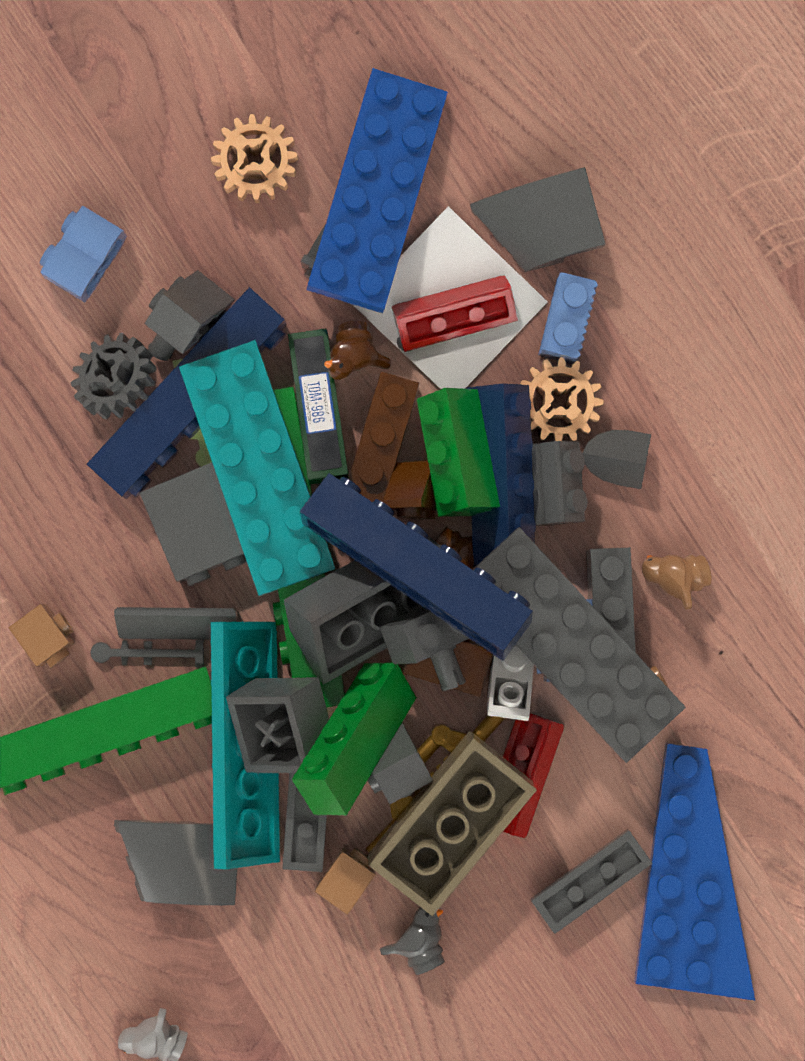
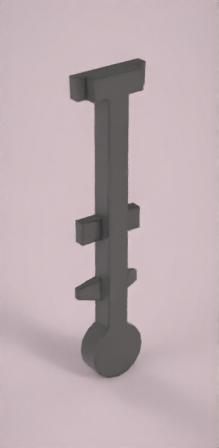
(102, 652)

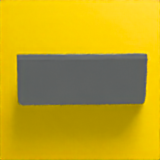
(170, 622)

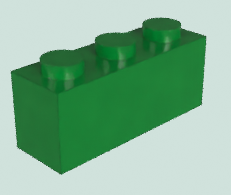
(458, 452)

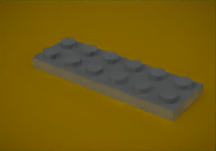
(582, 650)

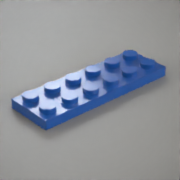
(377, 191)

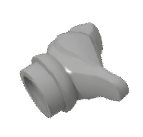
(154, 1039)

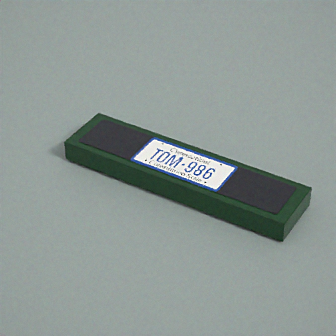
(317, 406)

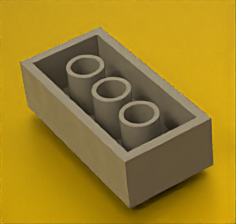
(451, 823)

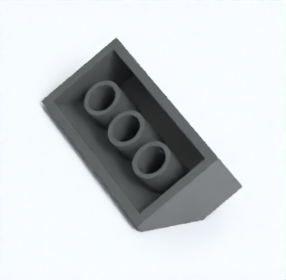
(341, 617)

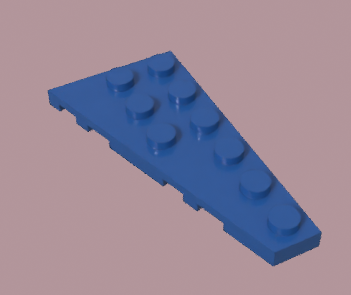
(690, 907)

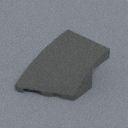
(544, 219)
(176, 863)

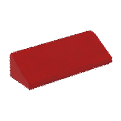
(454, 313)
(531, 752)

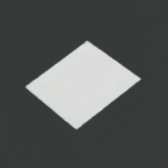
(440, 260)

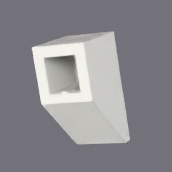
(510, 686)

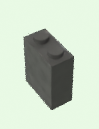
(194, 525)

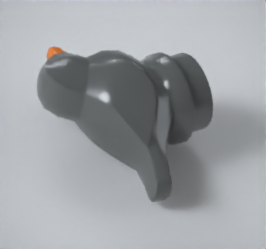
(420, 942)

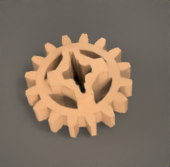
(242, 171)
(571, 415)

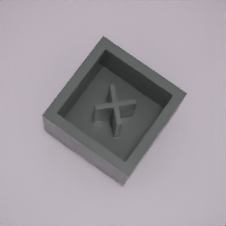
(277, 722)

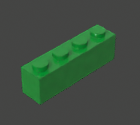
(354, 739)

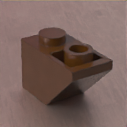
(411, 491)

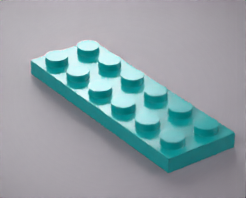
(255, 467)
(243, 802)

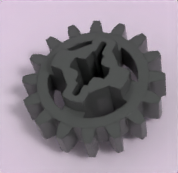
(113, 376)

